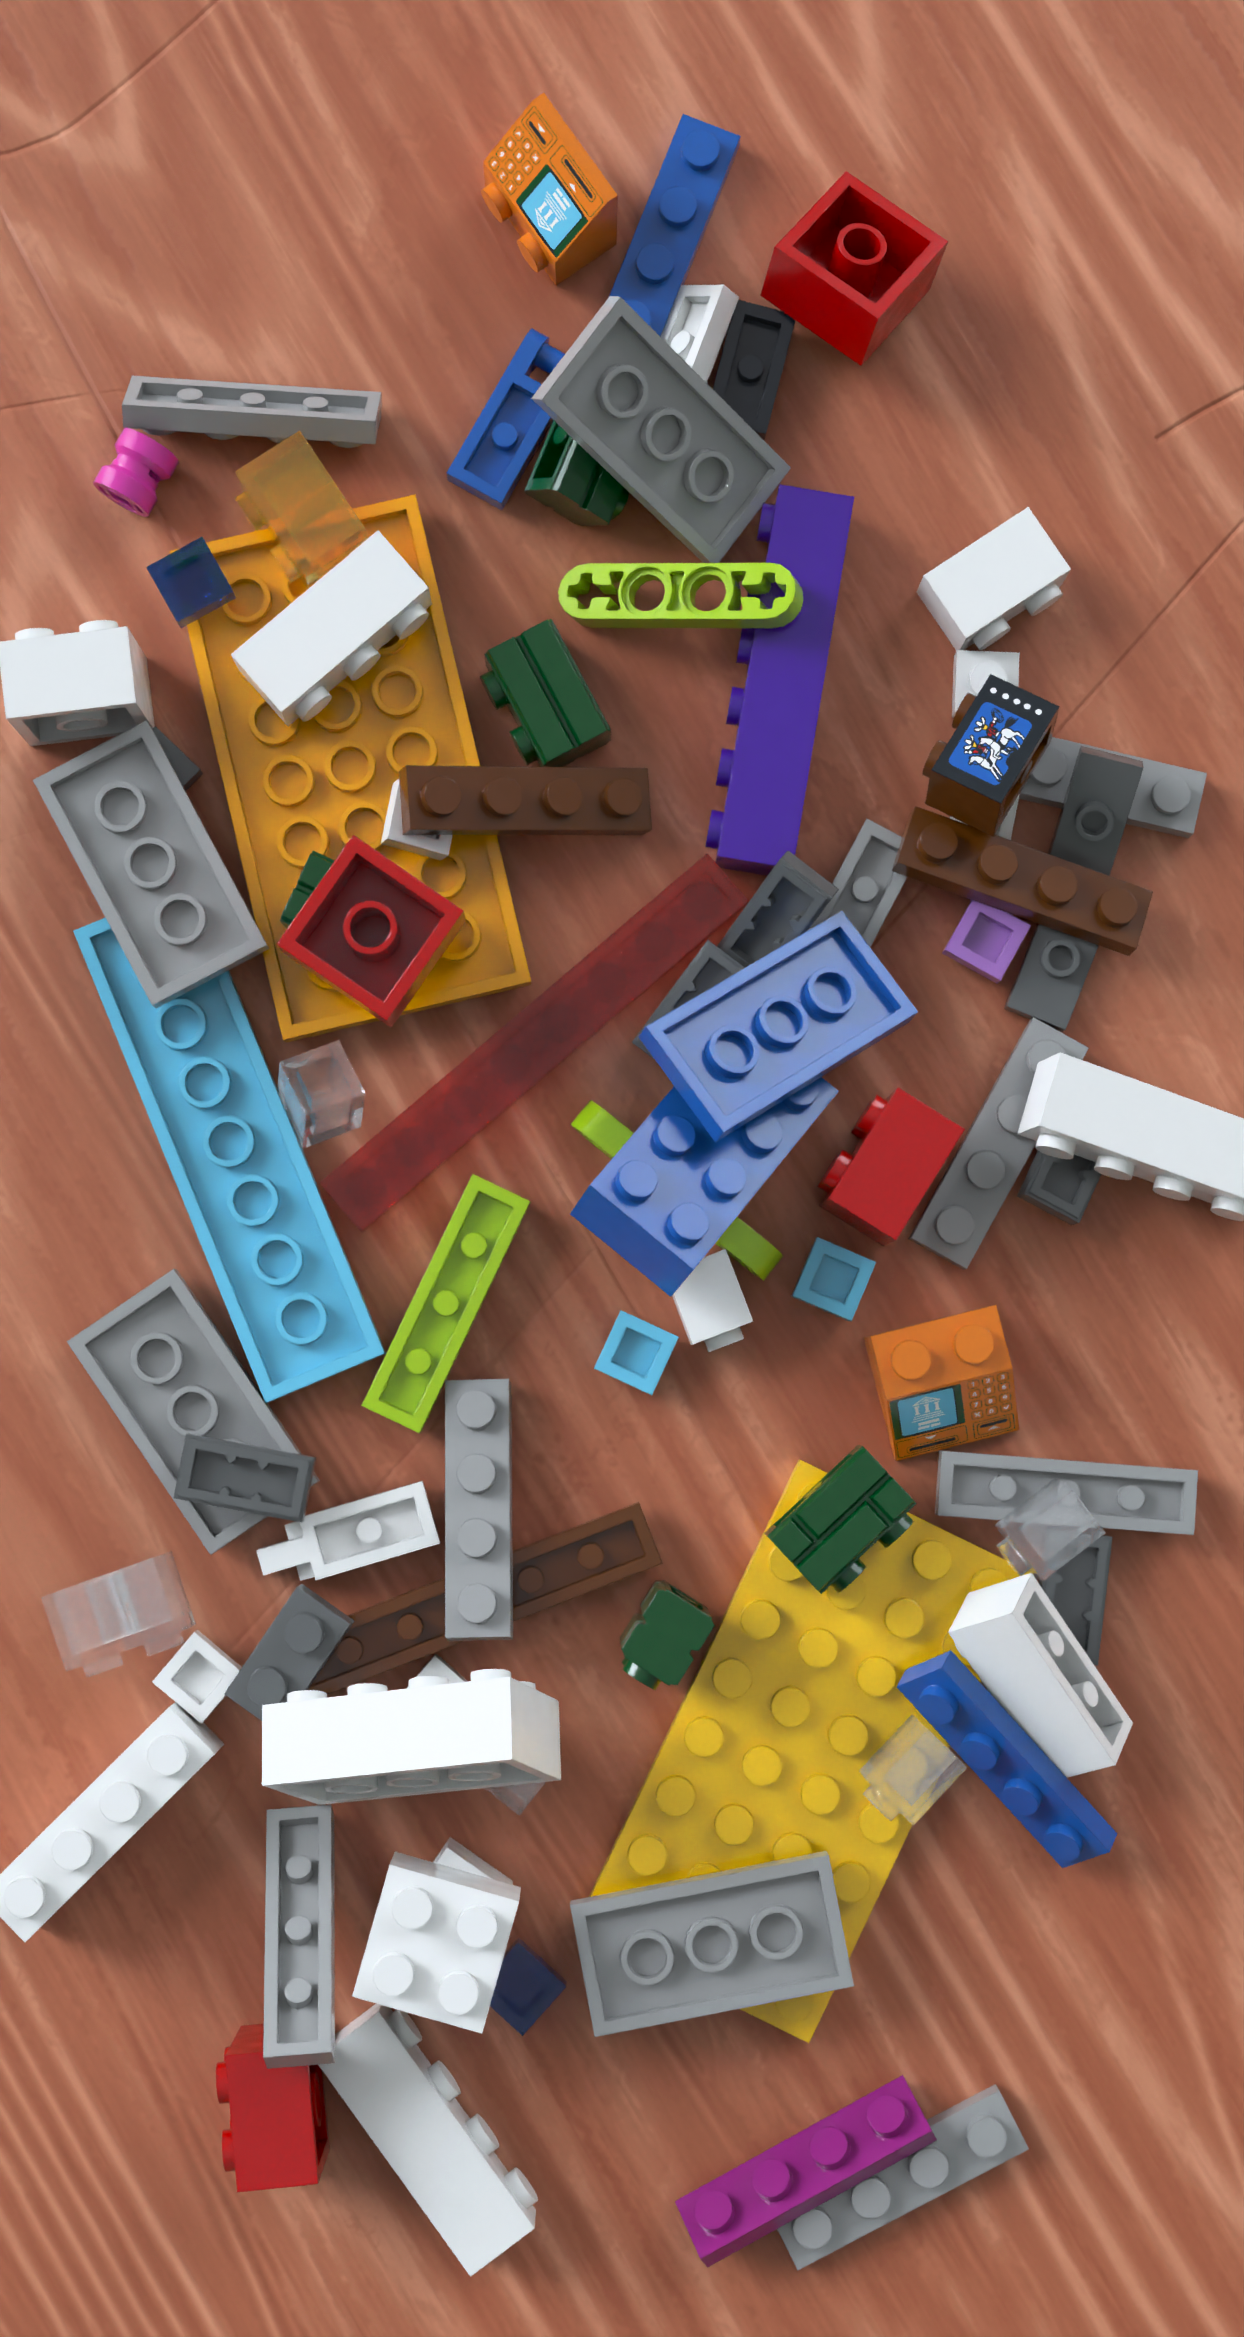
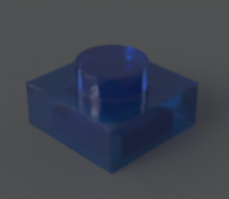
(191, 582)
(525, 1987)

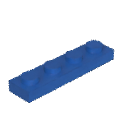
(675, 219)
(1007, 1759)

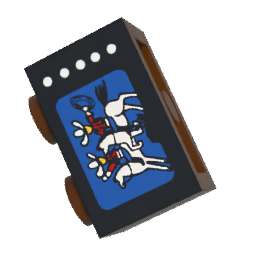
(989, 754)

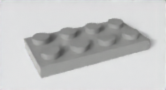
(661, 431)
(151, 864)
(177, 1376)
(711, 1943)

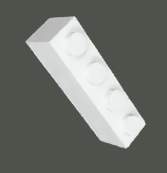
(1137, 1132)
(103, 1818)
(430, 2138)

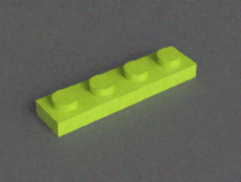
(446, 1303)

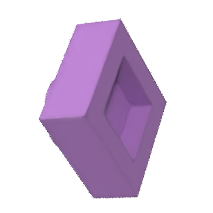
(986, 940)

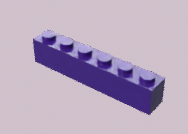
(782, 685)

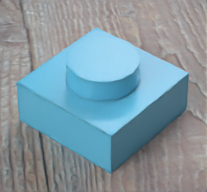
(833, 1279)
(636, 1352)

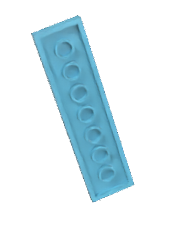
(238, 1173)

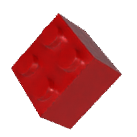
(853, 268)
(372, 931)
(890, 1167)
(275, 2117)

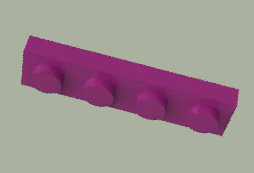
(805, 2171)

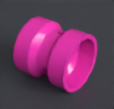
(136, 472)

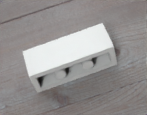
(334, 630)
(1041, 1674)

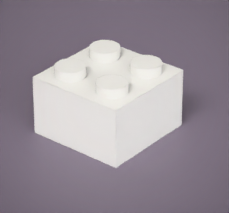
(75, 683)
(437, 1942)

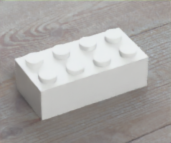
(411, 1739)

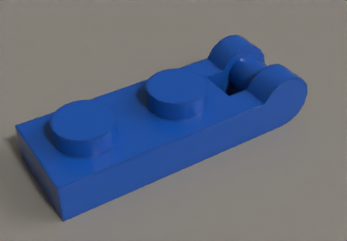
(507, 427)

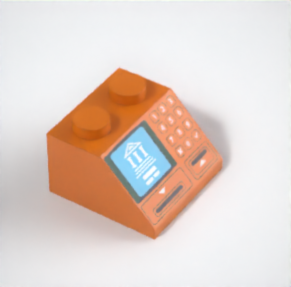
(550, 193)
(944, 1382)

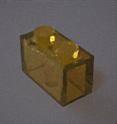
(300, 508)

